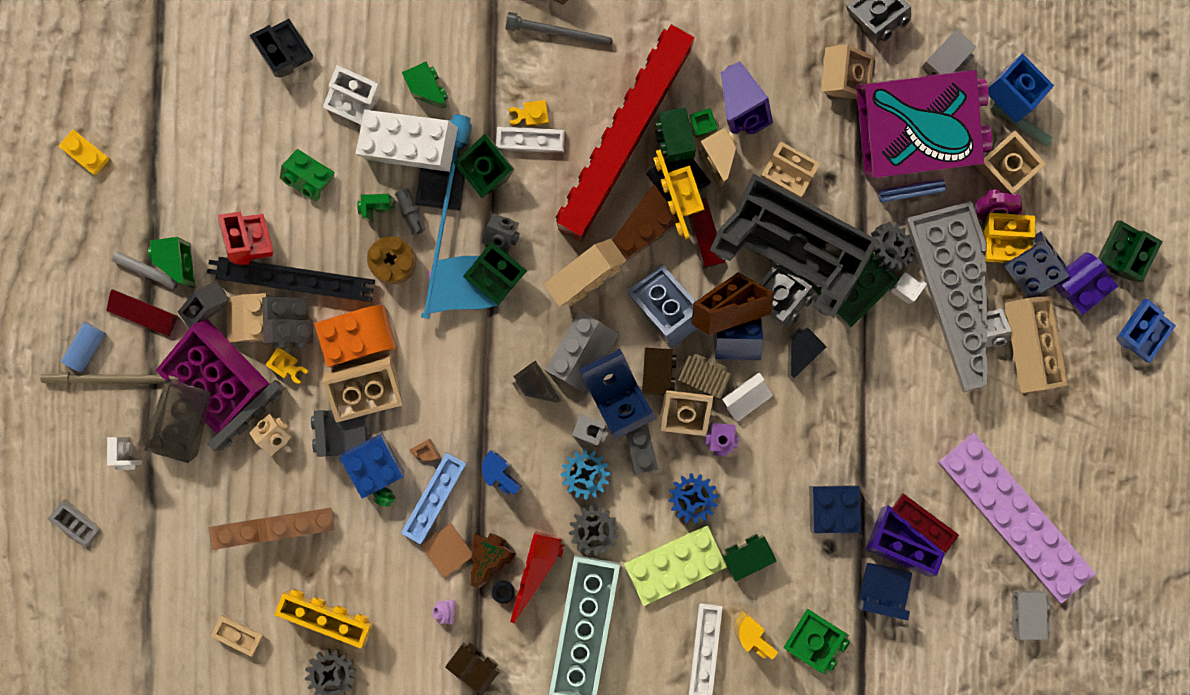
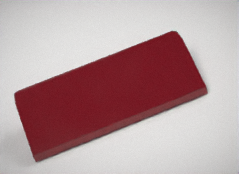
(705, 234)
(141, 312)

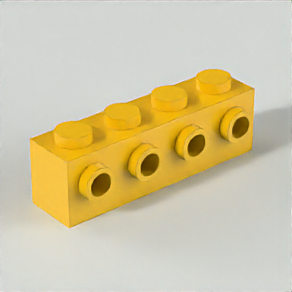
(324, 619)

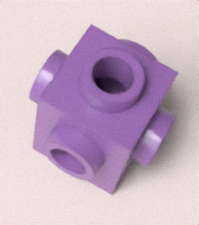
(727, 432)

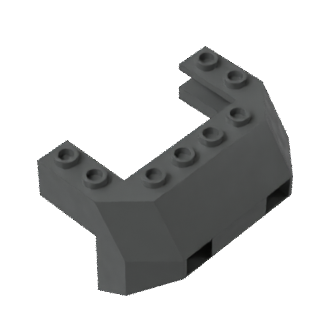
(798, 238)

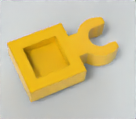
(533, 113)
(284, 364)

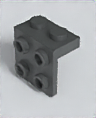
(334, 437)

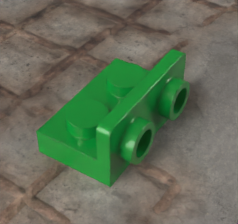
(376, 202)

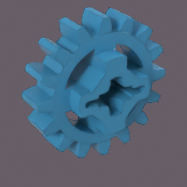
(579, 459)

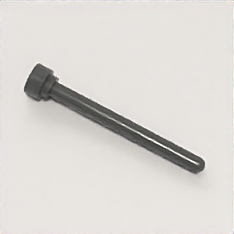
(516, 22)

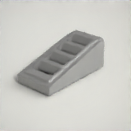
(72, 510)

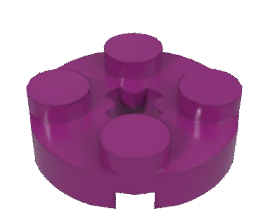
(998, 203)

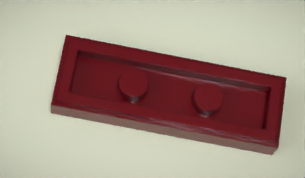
(925, 523)

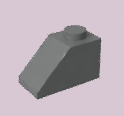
(203, 304)

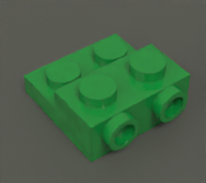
(817, 642)

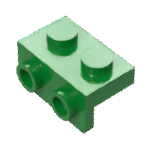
(305, 174)

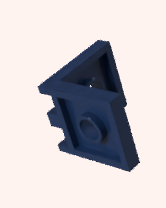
(617, 394)

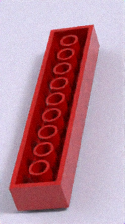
(624, 135)

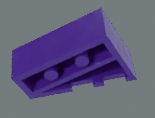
(901, 543)

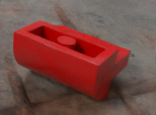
(245, 237)

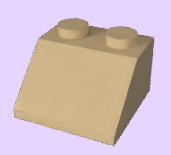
(844, 69)
(718, 154)
(245, 318)
(685, 413)

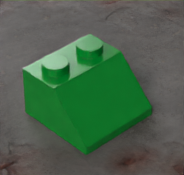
(173, 258)

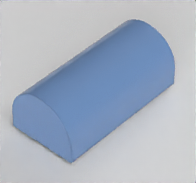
(83, 347)

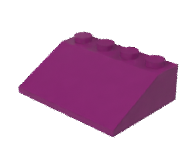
(213, 364)

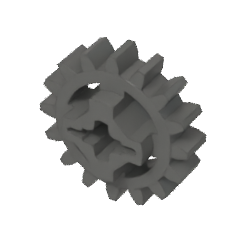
(892, 247)
(602, 537)
(323, 668)

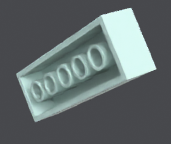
(584, 626)

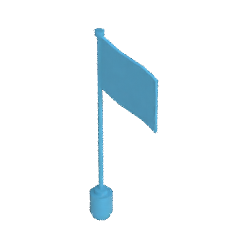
(447, 285)

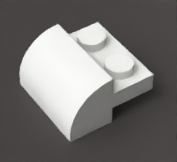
(351, 94)

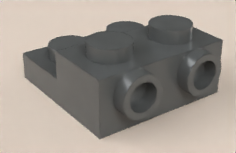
(880, 17)
(790, 294)
(286, 322)

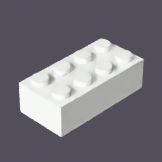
(407, 140)

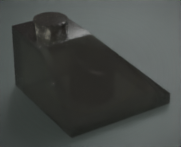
(535, 384)

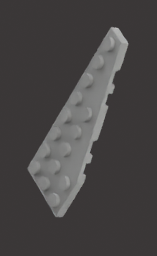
(954, 268)

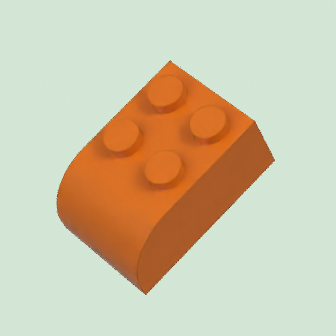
(355, 336)

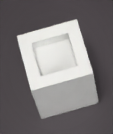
(908, 288)

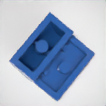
(1146, 331)
(494, 470)

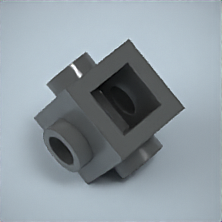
(501, 232)

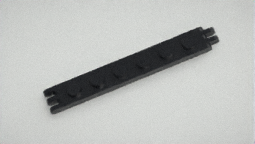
(293, 279)

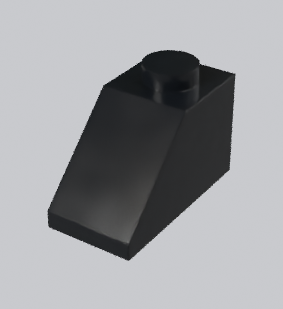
(802, 351)

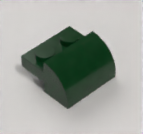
(1129, 251)
(495, 273)

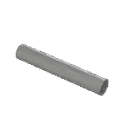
(144, 270)

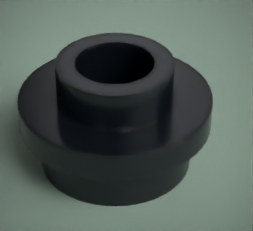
(503, 599)

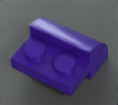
(1086, 283)

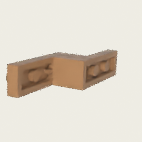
(271, 528)

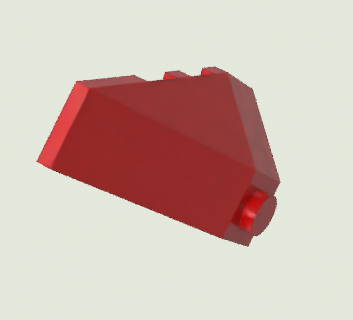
(540, 559)

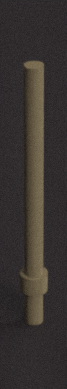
(67, 378)

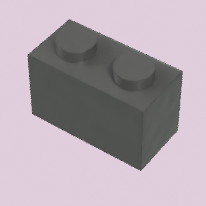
(641, 450)

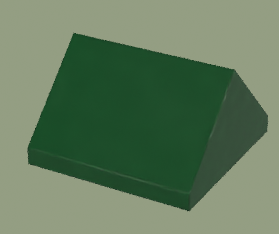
(484, 166)

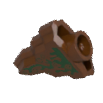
(488, 557)

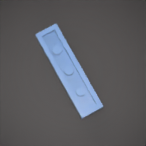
(433, 498)

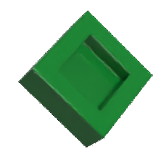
(703, 122)

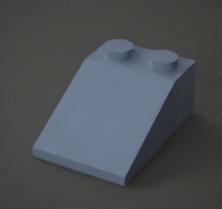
(665, 305)

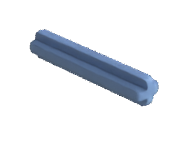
(912, 190)

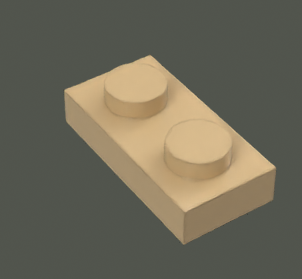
(237, 635)

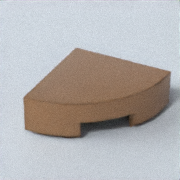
(425, 451)

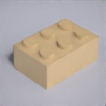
(585, 273)

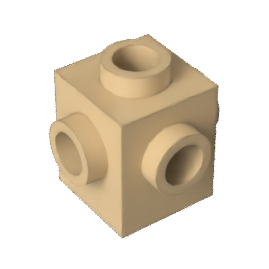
(270, 434)

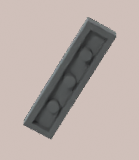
(240, 422)

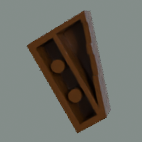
(645, 225)
(731, 304)

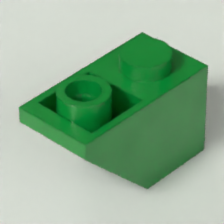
(423, 85)

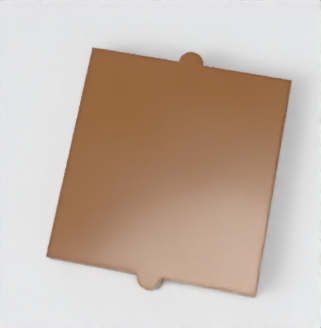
(447, 550)

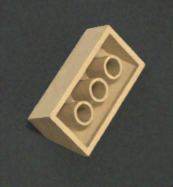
(1035, 344)

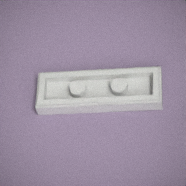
(530, 140)

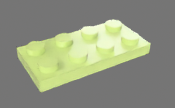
(675, 565)

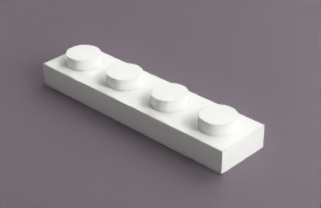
(705, 649)

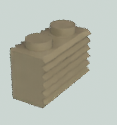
(703, 376)

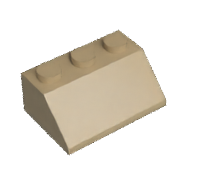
(362, 388)

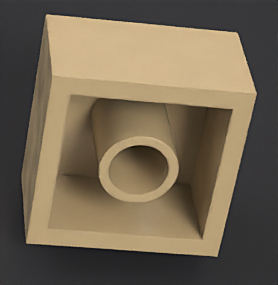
(1010, 164)

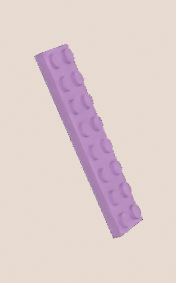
(1016, 518)

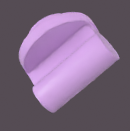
(444, 612)

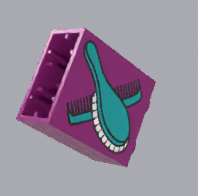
(923, 123)

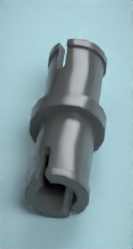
(410, 211)

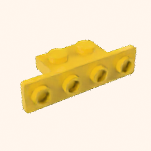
(683, 193)

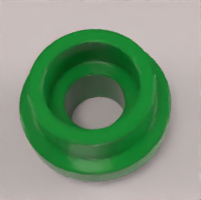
(384, 497)

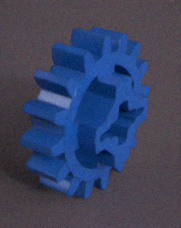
(696, 487)

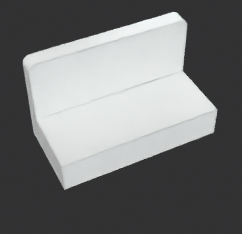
(747, 397)

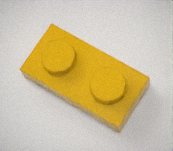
(84, 152)

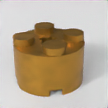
(379, 255)

